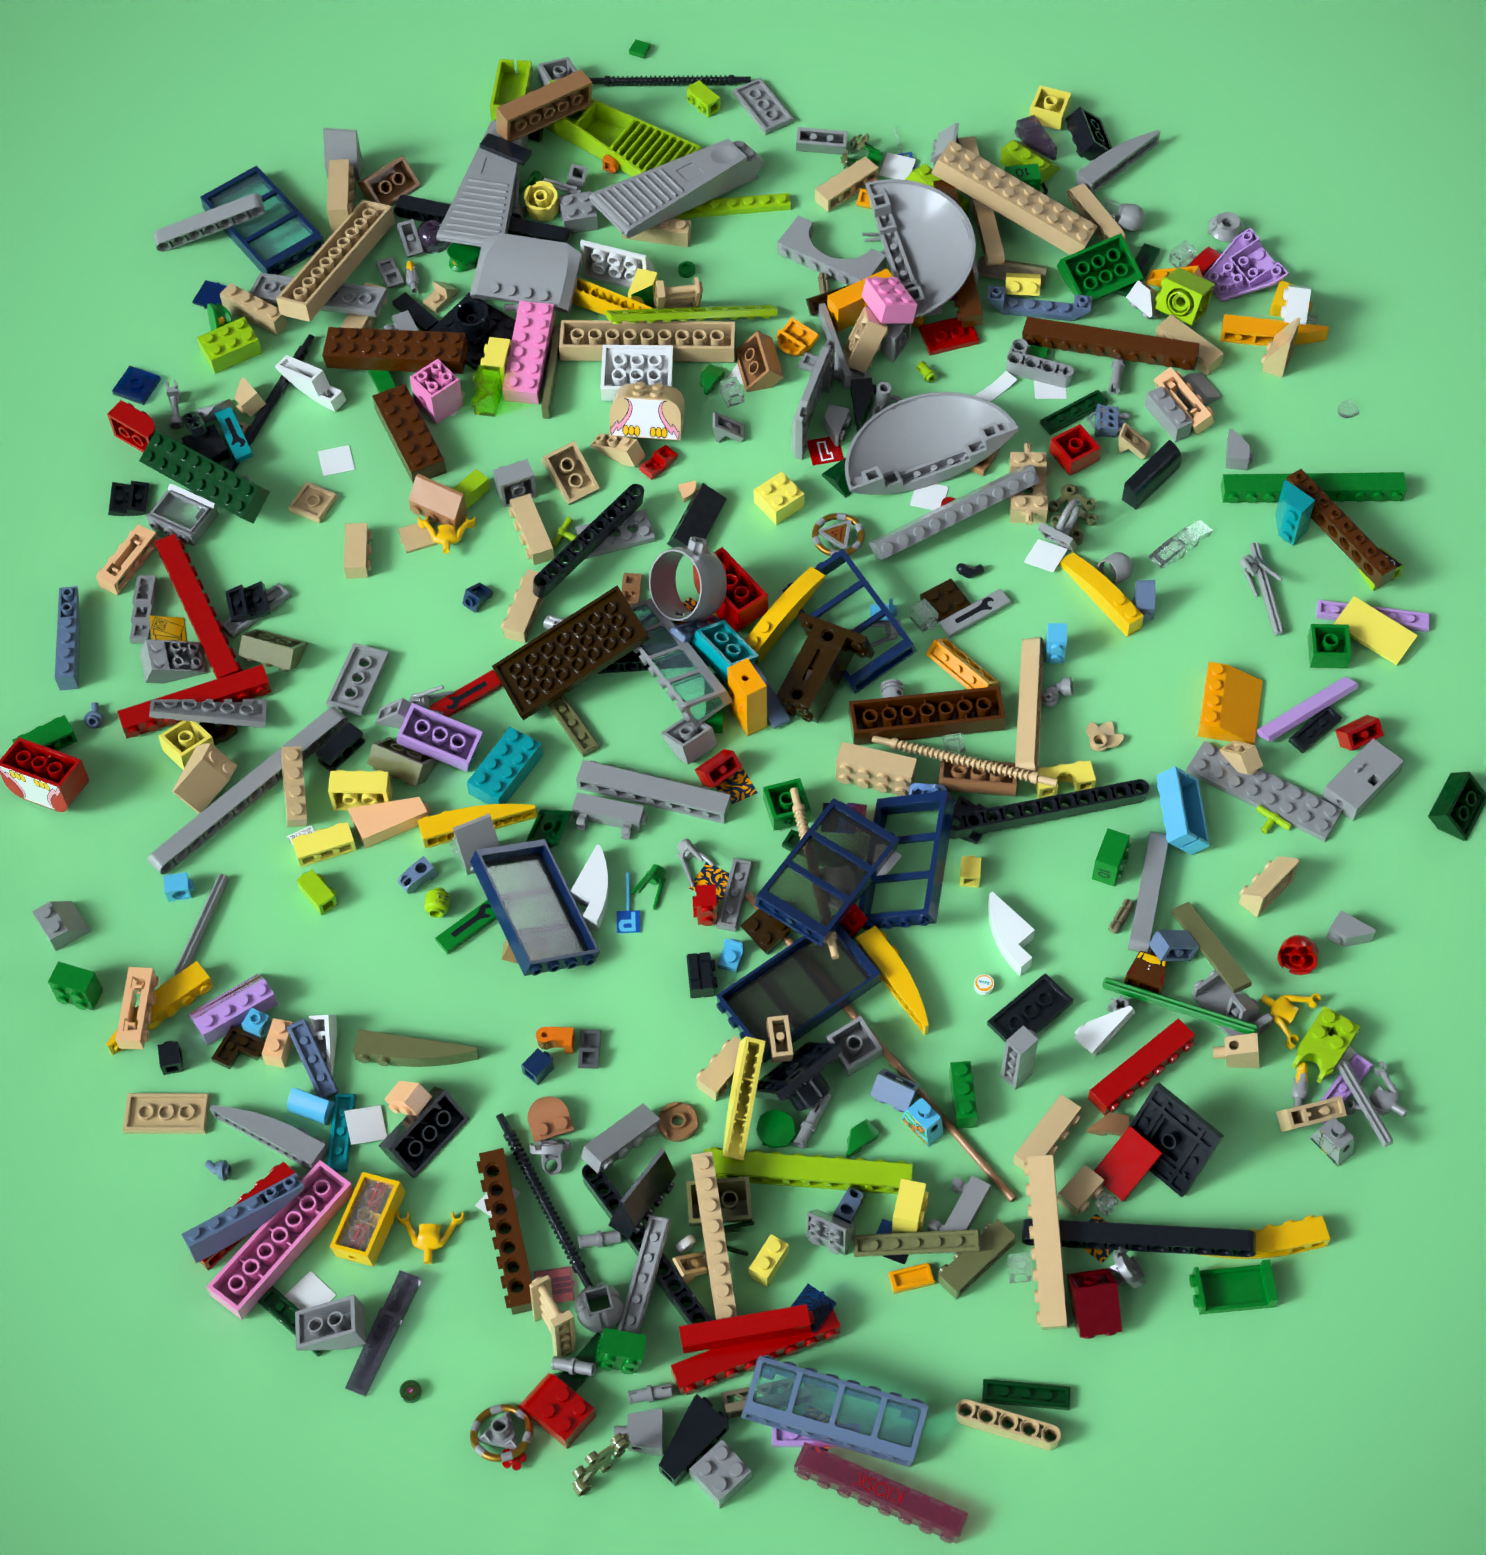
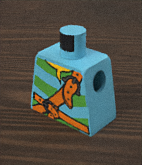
(923, 1118)

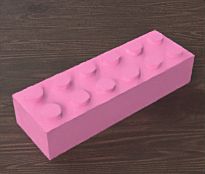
(529, 352)

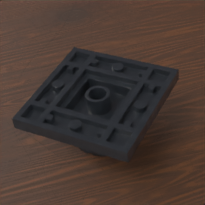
(479, 323)
(800, 1078)
(1179, 1134)

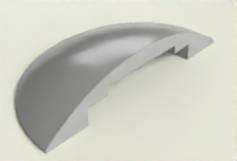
(923, 239)
(924, 442)

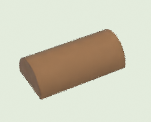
(969, 780)

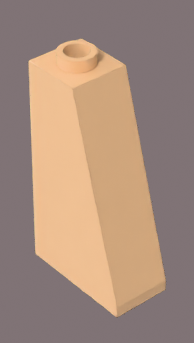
(387, 819)

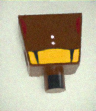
(1147, 972)

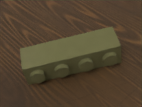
(971, 1265)

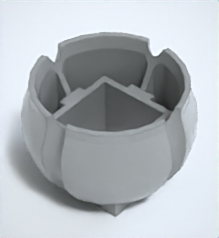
(603, 1318)

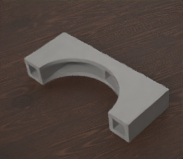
(797, 246)

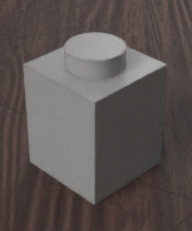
(576, 175)

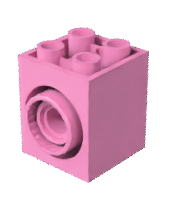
(436, 391)

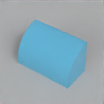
(309, 1105)

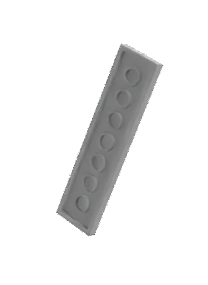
(347, 299)
(1277, 795)

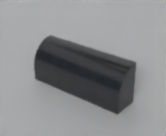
(1152, 475)
(698, 516)

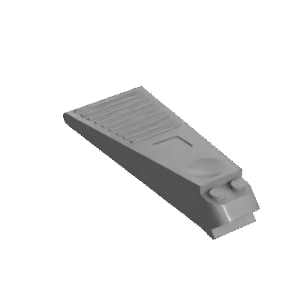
(677, 186)
(483, 199)

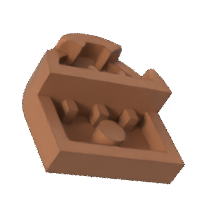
(548, 1118)

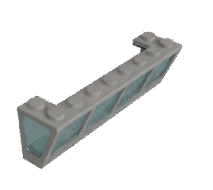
(678, 667)

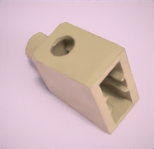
(1239, 1051)

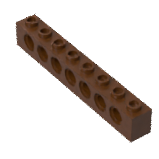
(1345, 532)
(496, 1161)

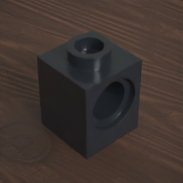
(170, 1057)

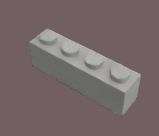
(1019, 1057)
(620, 1138)

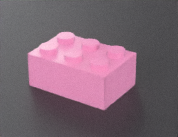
(889, 300)

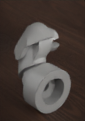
(1051, 695)

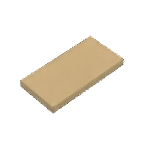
(166, 1113)

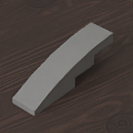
(143, 605)

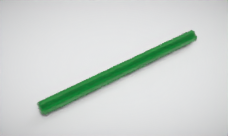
(1179, 1006)

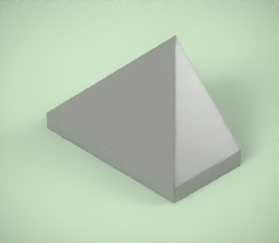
(208, 413)

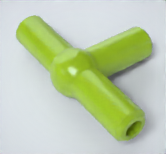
(562, 532)
(1273, 818)

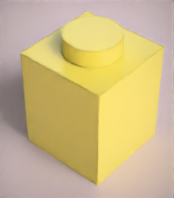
(970, 871)

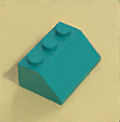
(1293, 513)
(721, 647)

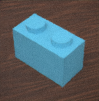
(1055, 643)

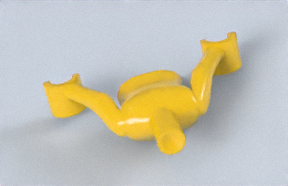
(446, 533)
(1284, 1012)
(429, 1234)

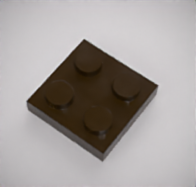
(946, 599)
(765, 930)

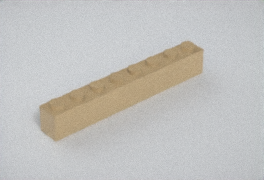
(714, 1235)
(1047, 1242)

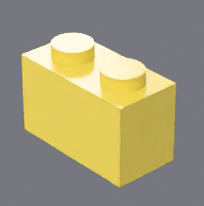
(1022, 284)
(768, 1260)

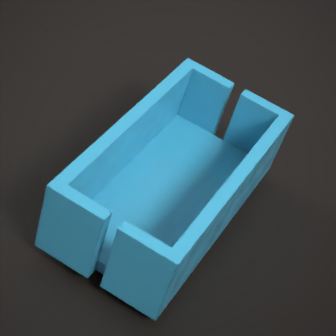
(1183, 810)

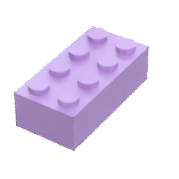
(439, 737)

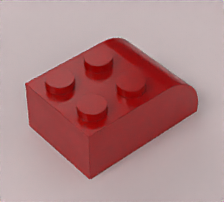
(131, 425)
(558, 1409)

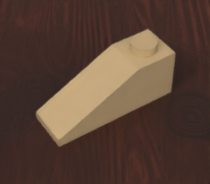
(1311, 1113)

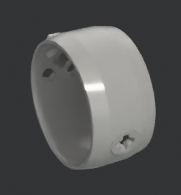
(711, 575)

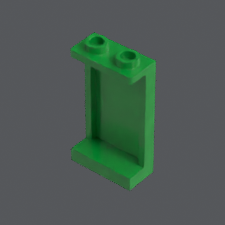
(1234, 1288)

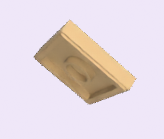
(313, 502)

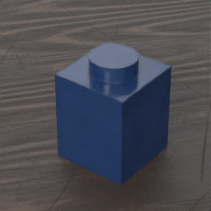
(538, 1066)

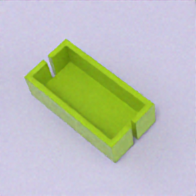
(510, 85)

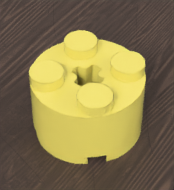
(541, 201)

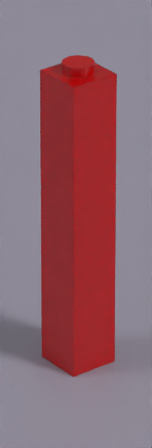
(746, 1328)

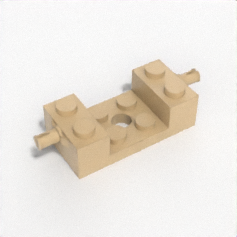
(1034, 506)

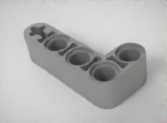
(1037, 368)

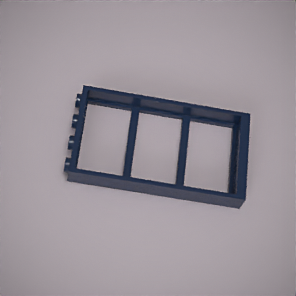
(888, 659)
(905, 804)

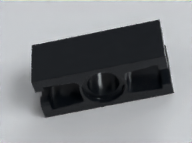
(340, 747)

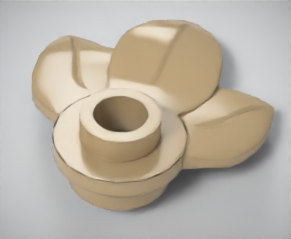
(1103, 734)

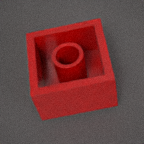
(1074, 449)

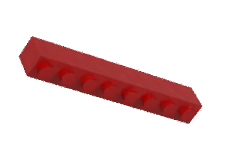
(237, 686)
(728, 1361)

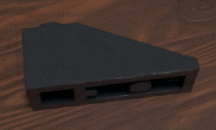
(862, 399)

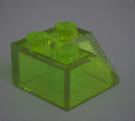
(487, 390)

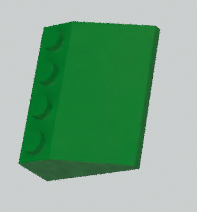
(1100, 268)

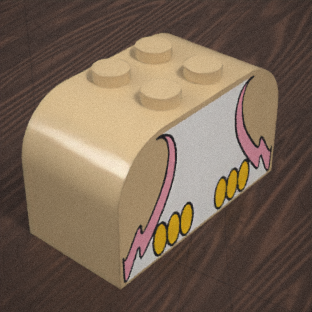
(647, 412)

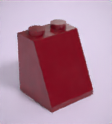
(1095, 1303)

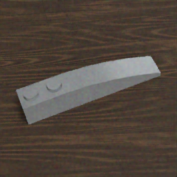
(1115, 160)
(275, 1134)

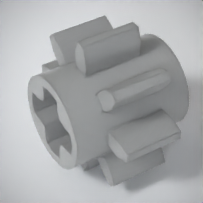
(1118, 1004)

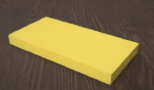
(1376, 630)

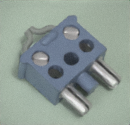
(1107, 420)

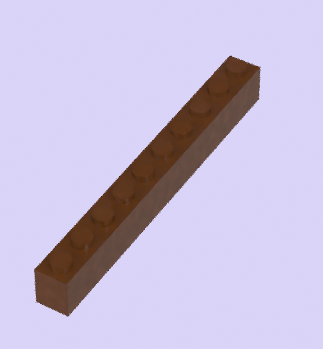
(967, 297)
(1111, 343)

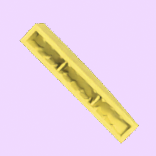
(742, 1097)

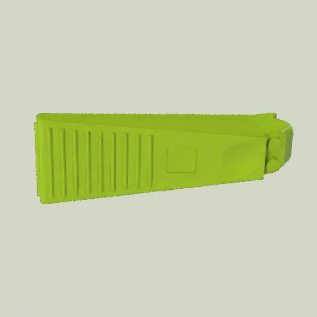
(627, 139)

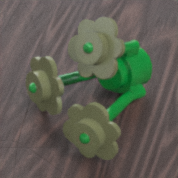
(861, 142)

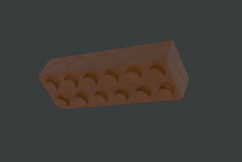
(409, 433)

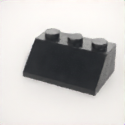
(1088, 134)

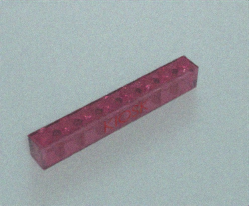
(881, 1493)

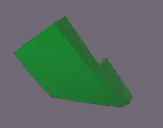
(710, 377)
(860, 1136)

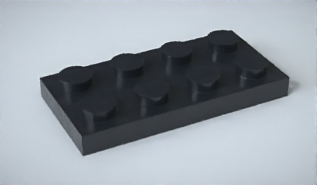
(1031, 1008)

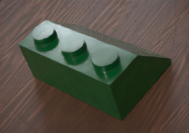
(1458, 805)

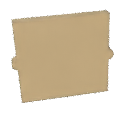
(415, 538)

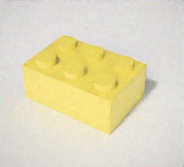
(358, 788)

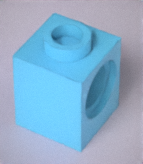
(178, 886)
(257, 1023)

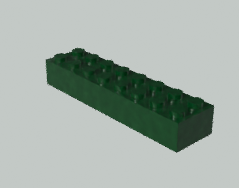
(204, 476)

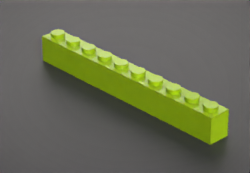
(813, 1171)

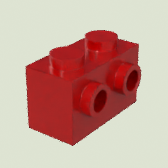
(1359, 732)
(718, 768)
(705, 905)

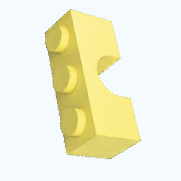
(1078, 774)

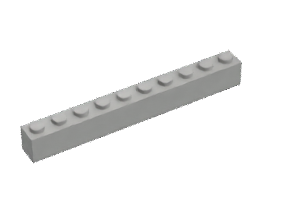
(954, 512)

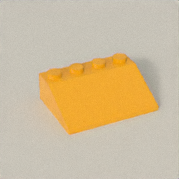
(1229, 704)

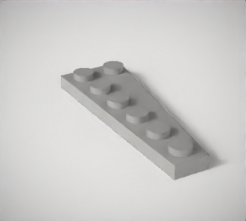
(246, 713)

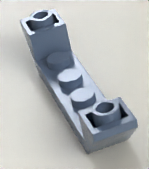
(1038, 308)

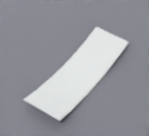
(997, 387)

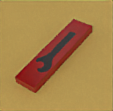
(468, 694)

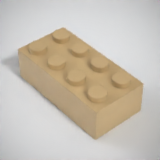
(340, 192)
(875, 769)

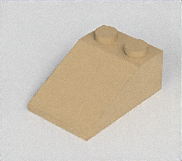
(1280, 349)
(570, 472)
(203, 777)

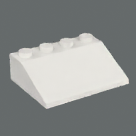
(611, 264)
(635, 364)

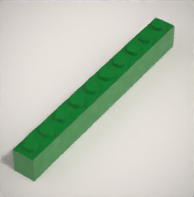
(1337, 486)

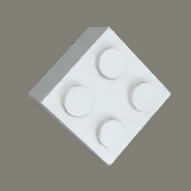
(1296, 303)

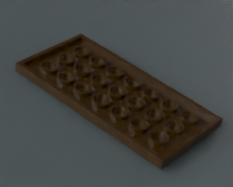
(570, 652)

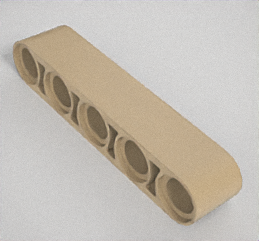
(1092, 210)
(1016, 1432)

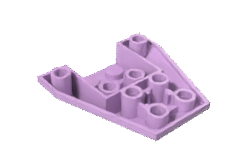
(1244, 268)

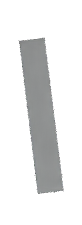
(830, 333)
(644, 1274)

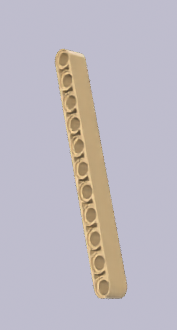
(985, 219)

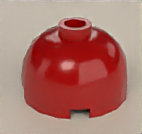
(1298, 954)

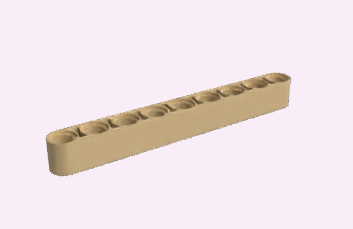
(1029, 704)

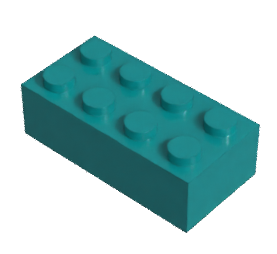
(505, 768)

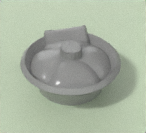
(1225, 226)

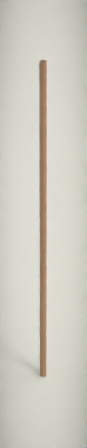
(922, 1094)

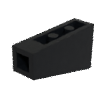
(693, 1439)

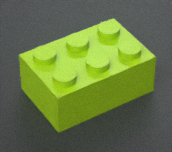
(229, 345)

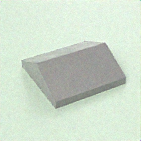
(1201, 387)

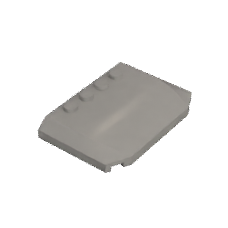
(527, 270)
(819, 381)

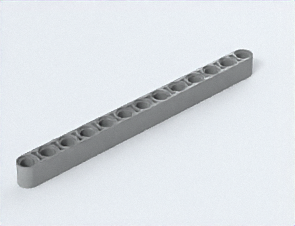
(243, 793)

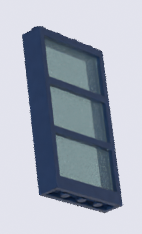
(275, 238)

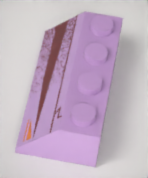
(232, 1007)

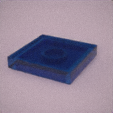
(136, 385)

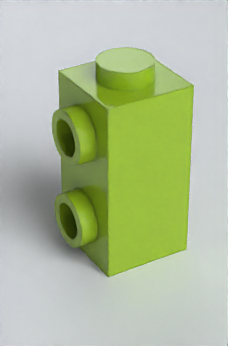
(703, 98)
(473, 487)
(317, 893)

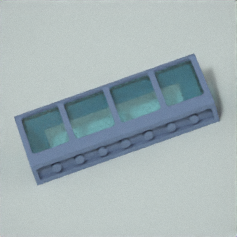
(834, 1410)

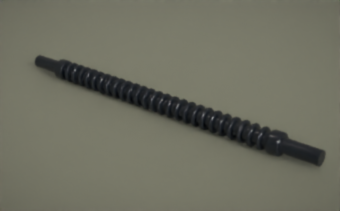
(731, 79)
(546, 1205)

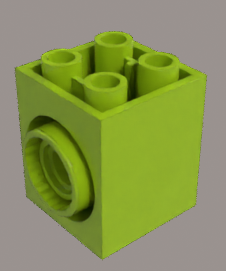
(1184, 295)

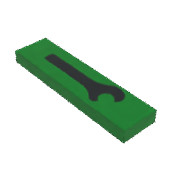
(466, 927)

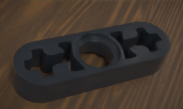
(194, 424)

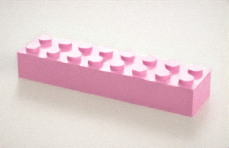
(280, 1241)

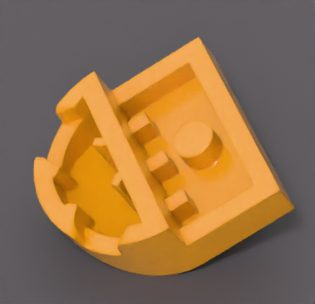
(796, 338)

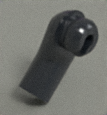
(968, 571)

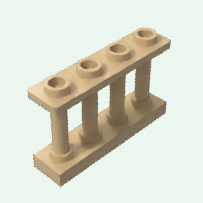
(678, 296)
(559, 1323)

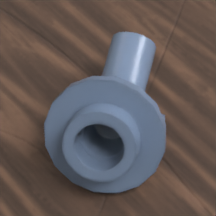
(93, 718)
(221, 1169)

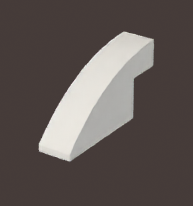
(311, 382)
(593, 888)
(1010, 934)

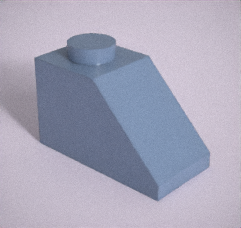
(1145, 598)

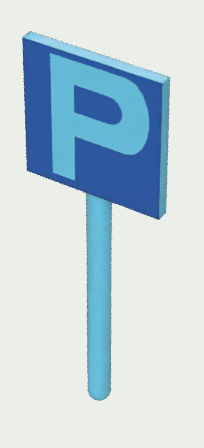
(628, 920)

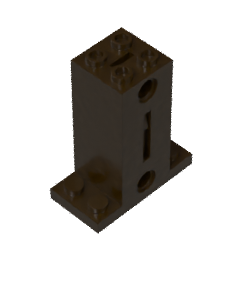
(820, 667)

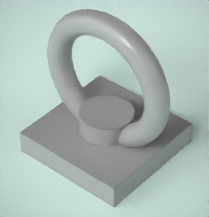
(1059, 533)

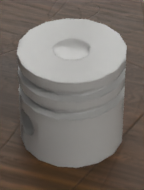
(892, 688)

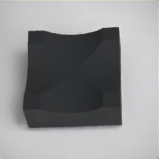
(209, 444)

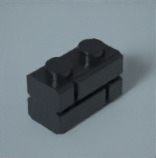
(700, 975)

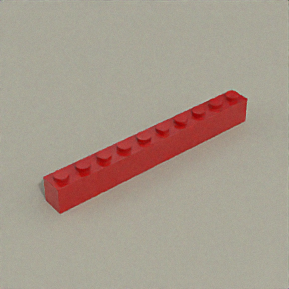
(196, 606)

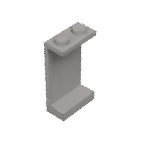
(1215, 996)

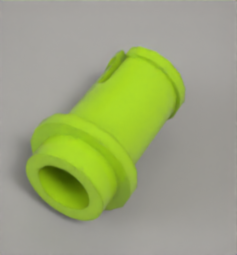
(928, 374)

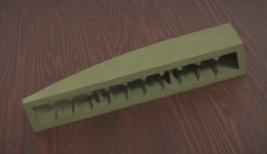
(409, 1051)

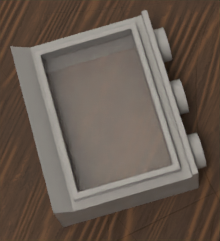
(182, 514)

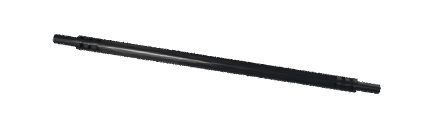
(270, 402)

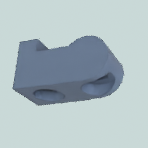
(417, 875)
(849, 1205)

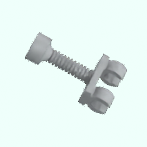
(174, 396)

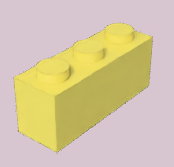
(324, 844)

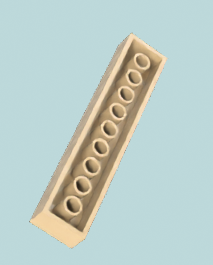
(1013, 198)
(335, 260)
(690, 339)

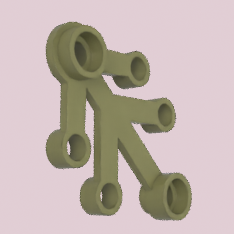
(1068, 493)
(599, 1461)

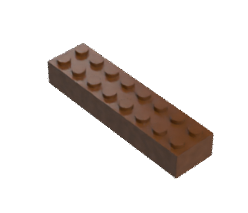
(393, 349)
(927, 715)

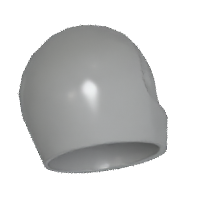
(1130, 217)
(1119, 564)

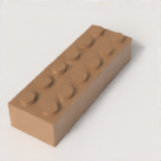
(544, 106)

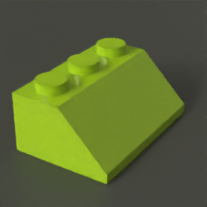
(1018, 153)

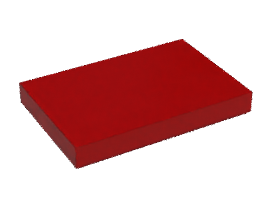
(947, 336)
(1127, 1163)

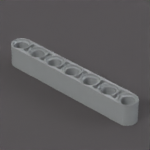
(208, 222)
(1148, 892)

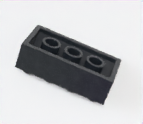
(422, 1136)
(644, 1196)

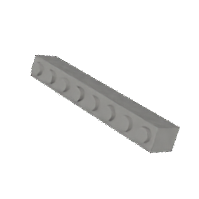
(653, 791)

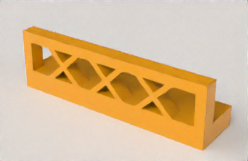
(960, 665)

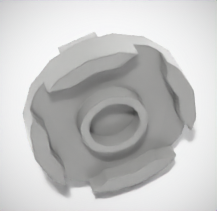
(550, 1150)
(1127, 1269)

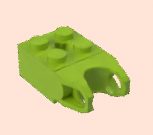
(1326, 1042)

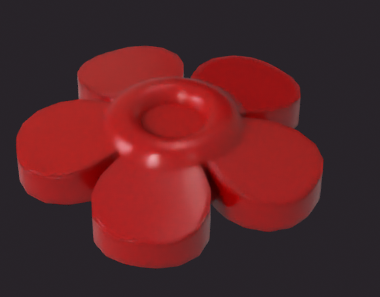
(516, 1465)

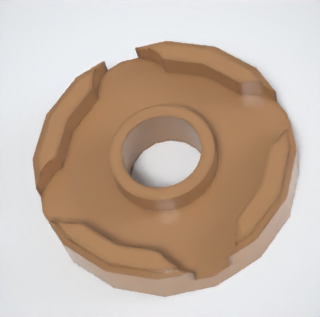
(682, 1132)

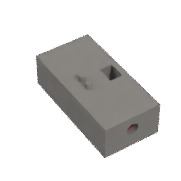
(1363, 779)

